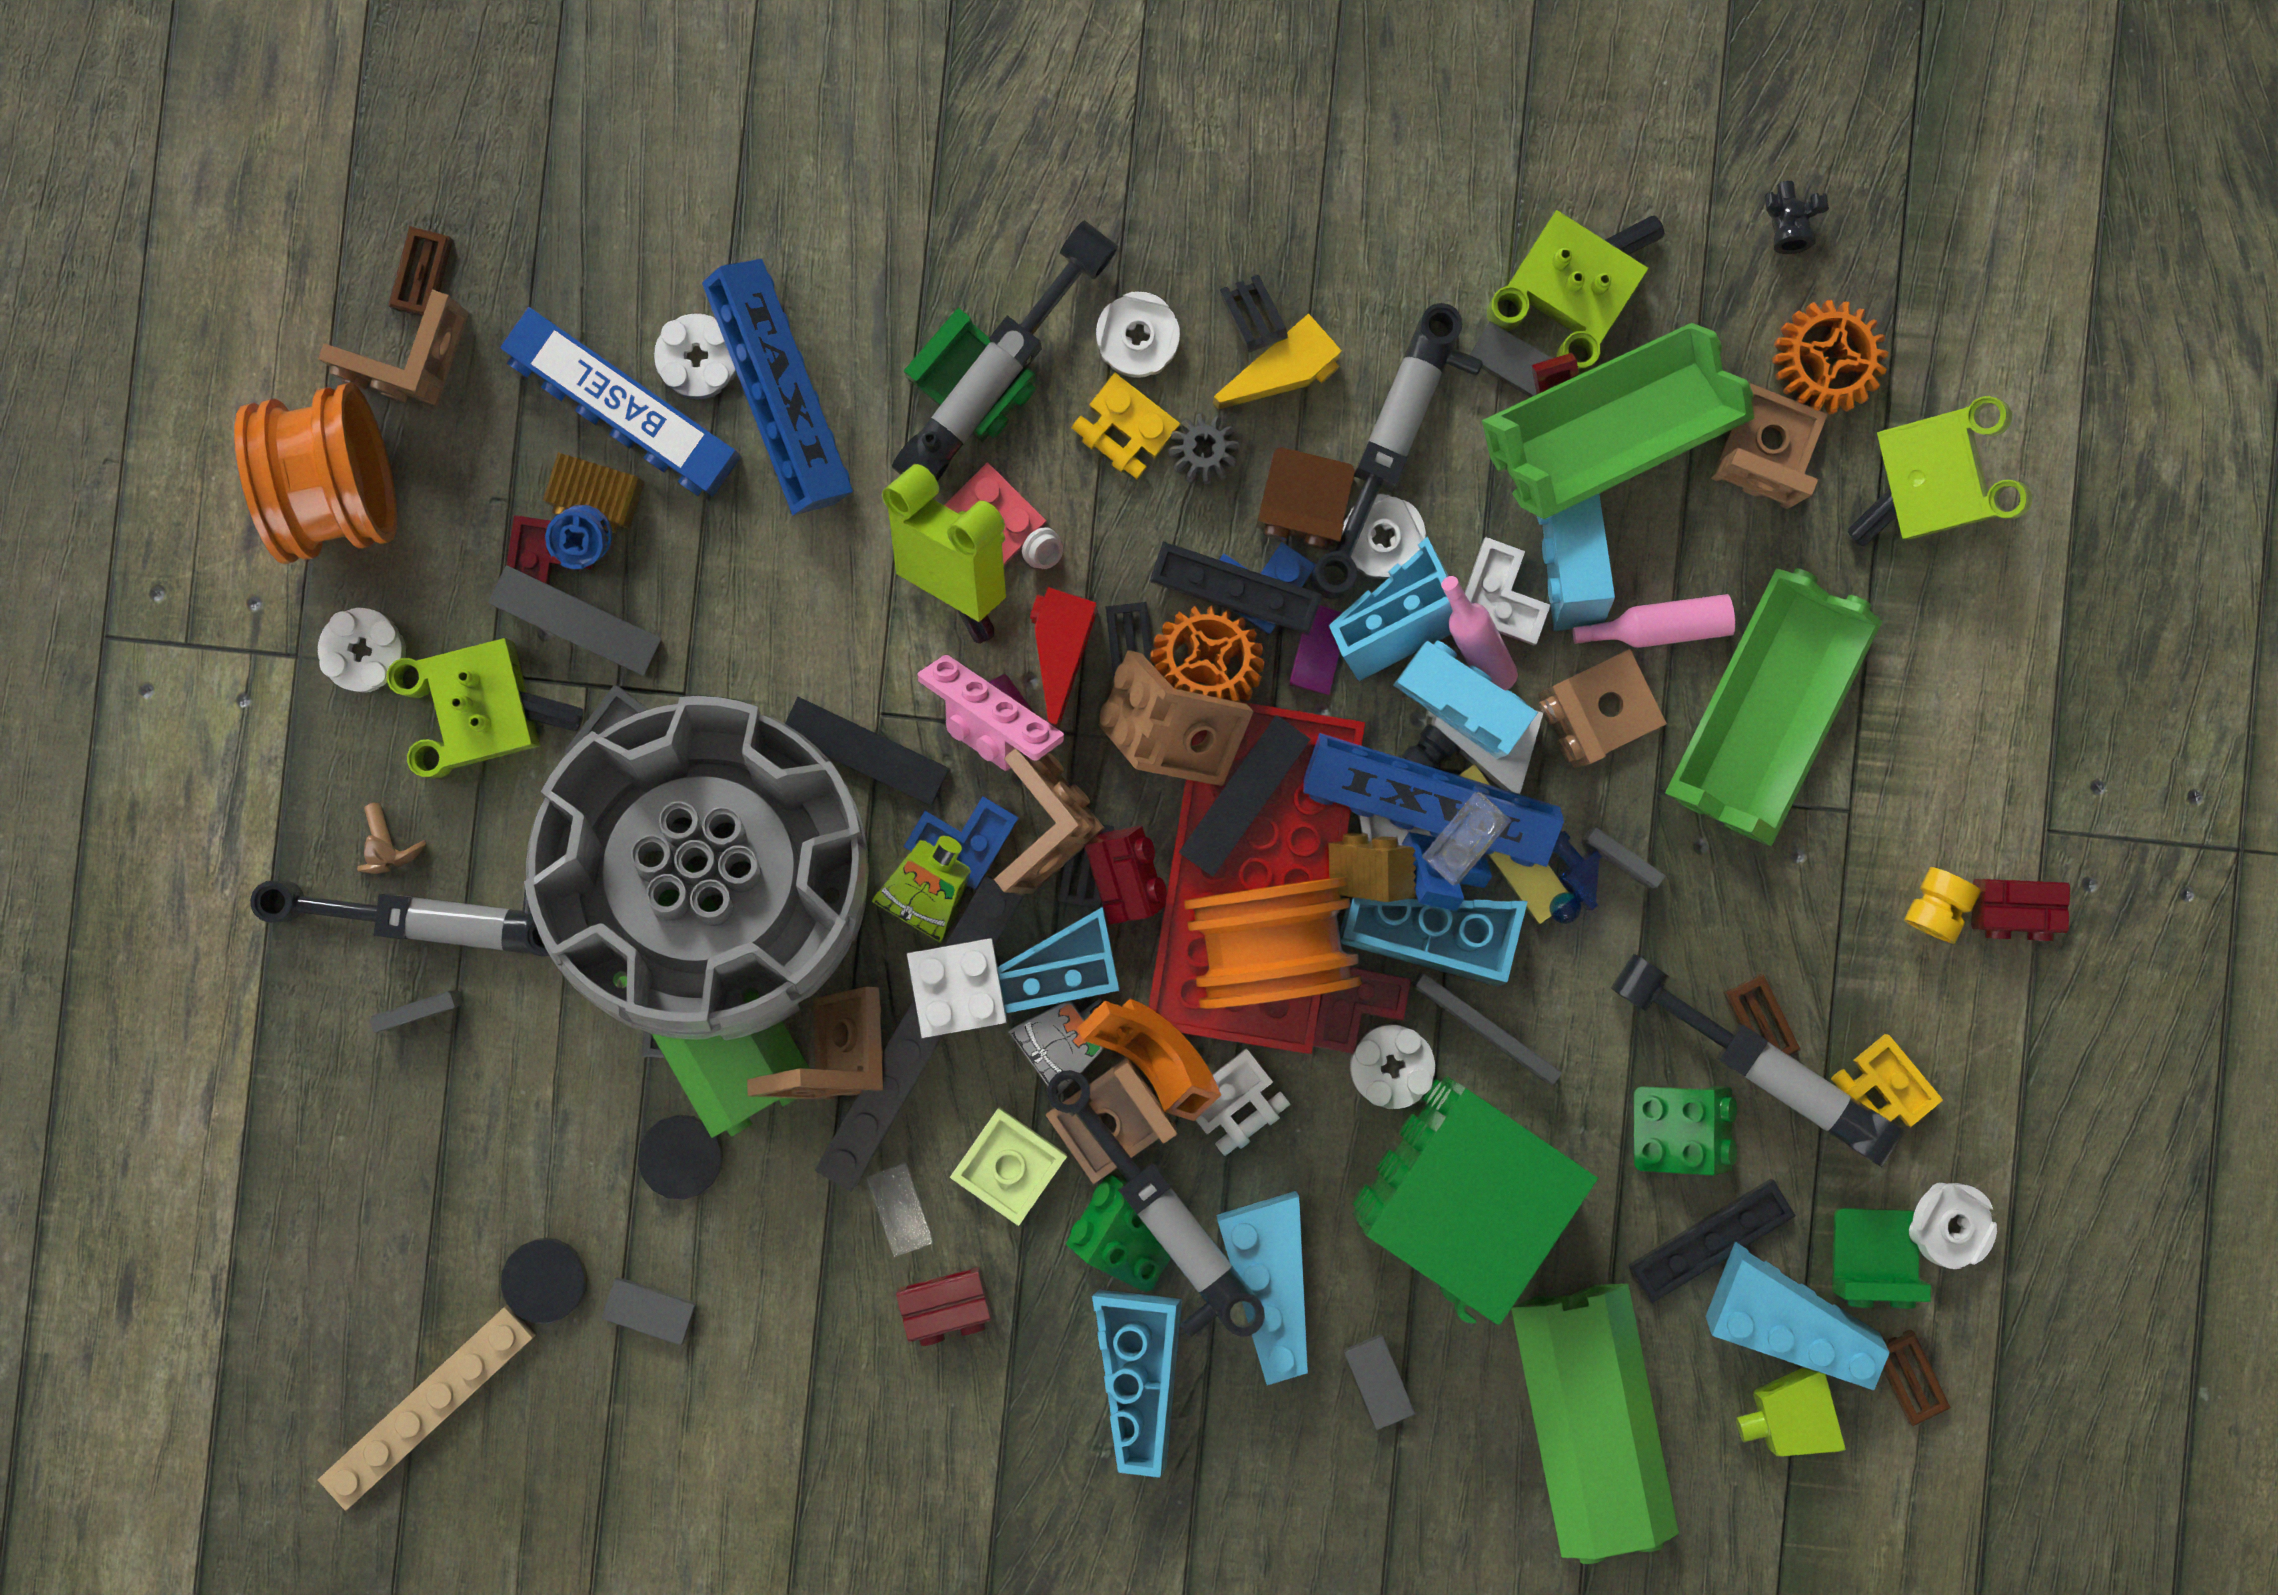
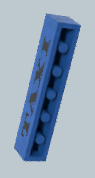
(777, 386)
(1425, 797)

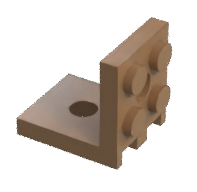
(427, 362)
(1766, 471)
(1576, 715)
(1156, 724)
(1066, 838)
(840, 1064)
(1137, 1115)

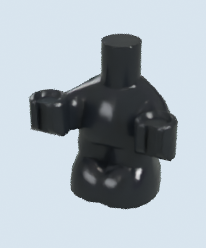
(1791, 218)

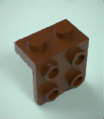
(1305, 498)

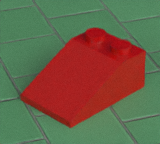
(1062, 633)

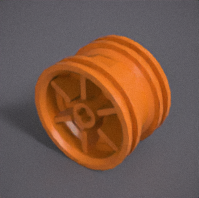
(315, 473)
(1273, 943)

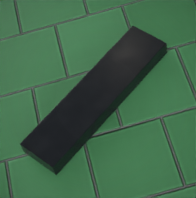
(1236, 588)
(868, 751)
(1244, 795)
(1711, 1240)

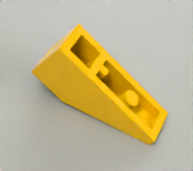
(1284, 366)

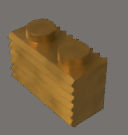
(601, 487)
(1373, 868)

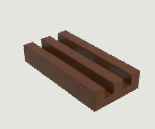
(437, 272)
(1746, 990)
(1895, 1345)

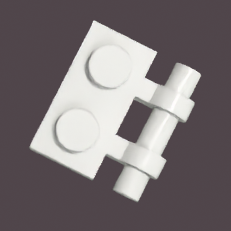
(1239, 1083)

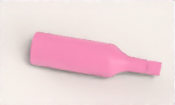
(1665, 623)
(1478, 636)

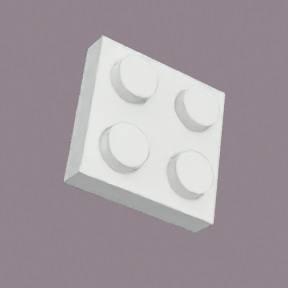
(957, 988)

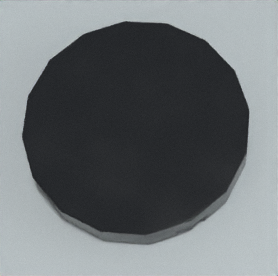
(679, 1157)
(543, 1280)

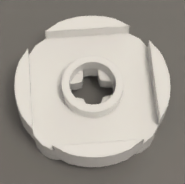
(1124, 315)
(677, 372)
(1408, 529)
(346, 630)
(1380, 1087)
(1931, 1222)

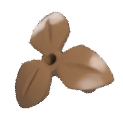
(378, 846)

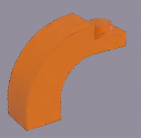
(1159, 1050)

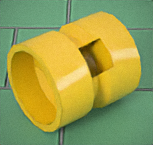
(1942, 905)

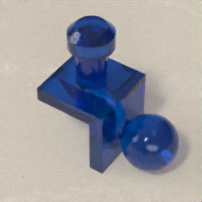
(1579, 880)

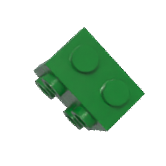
(1684, 1130)
(1117, 1239)
(1876, 1258)

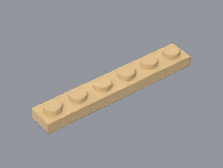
(426, 1407)

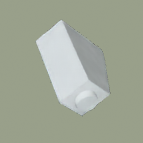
(1506, 771)

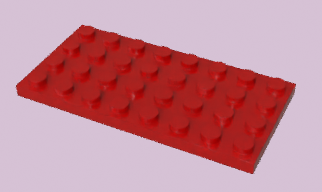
(1279, 848)

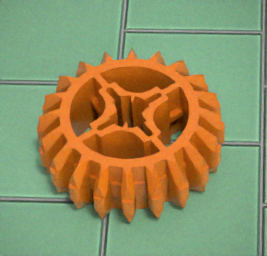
(1847, 360)
(1230, 642)

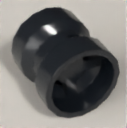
(1432, 749)

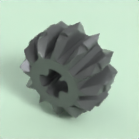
(1218, 451)

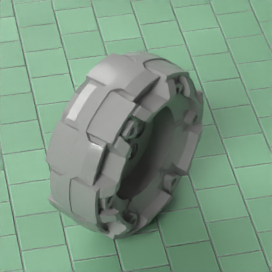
(682, 964)

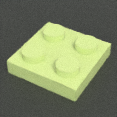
(1008, 1166)

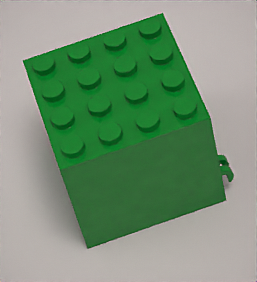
(1471, 1200)

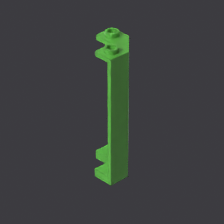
(1617, 420)
(1774, 705)
(718, 1070)
(1595, 1423)

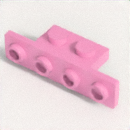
(987, 716)

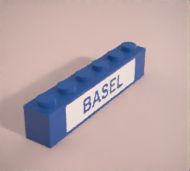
(620, 402)

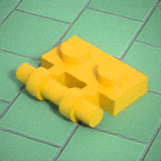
(1133, 416)
(1894, 1078)

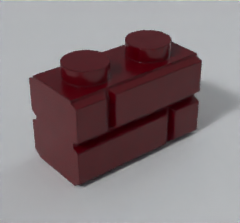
(1126, 874)
(2021, 906)
(944, 1306)

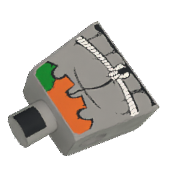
(1054, 1041)

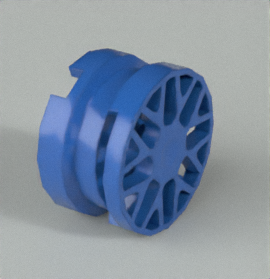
(578, 536)

